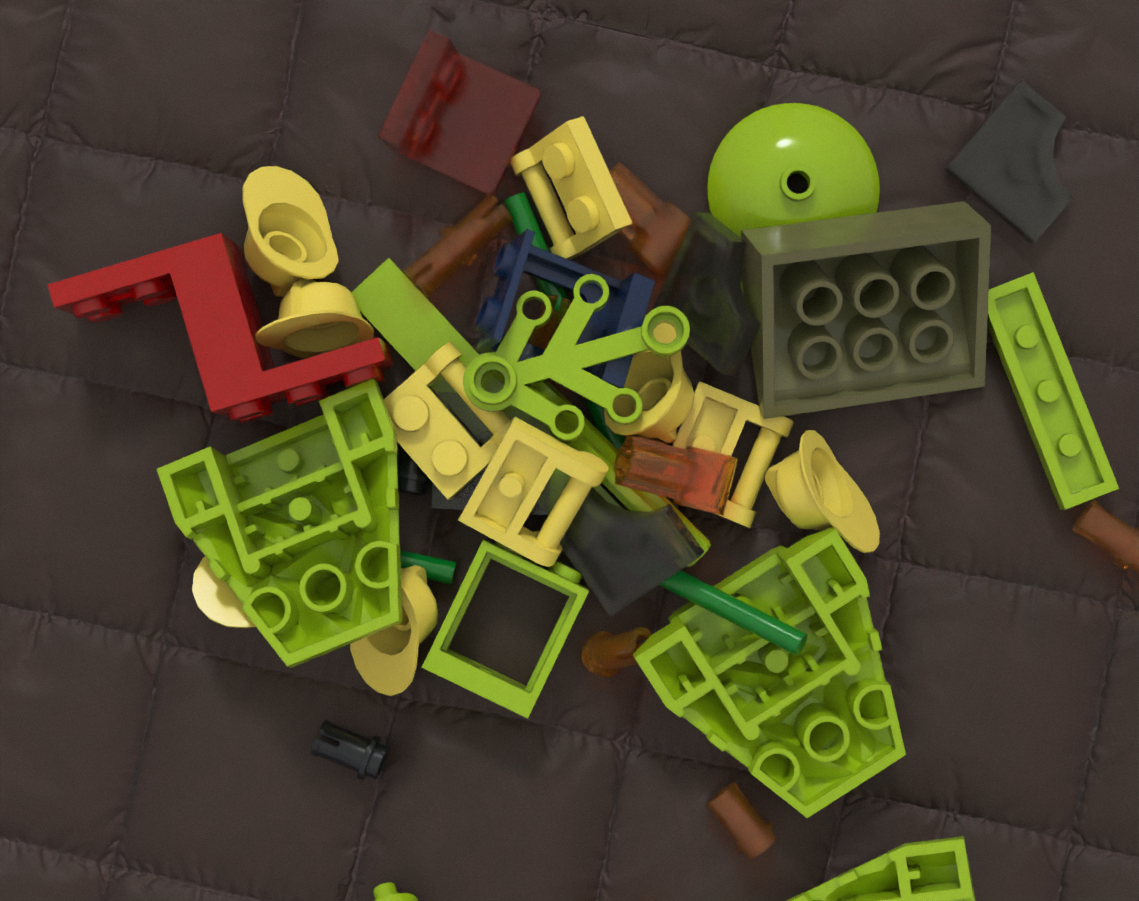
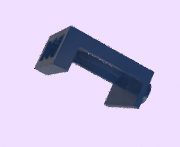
(623, 311)

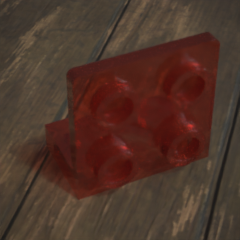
(459, 116)

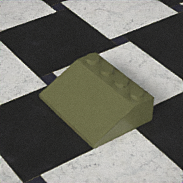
(868, 307)

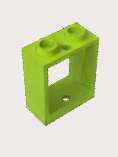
(481, 679)

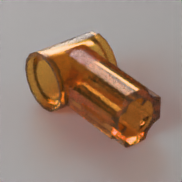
(656, 225)
(687, 475)

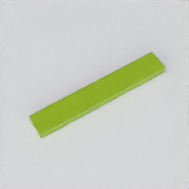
(420, 330)

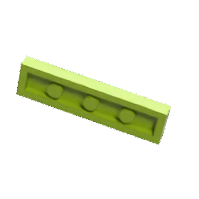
(1048, 393)

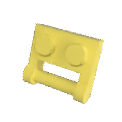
(582, 184)
(717, 425)
(431, 430)
(516, 482)

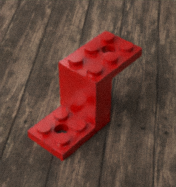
(221, 326)

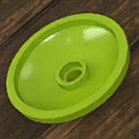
(765, 148)

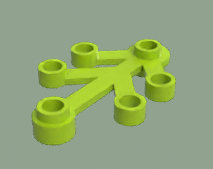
(566, 361)

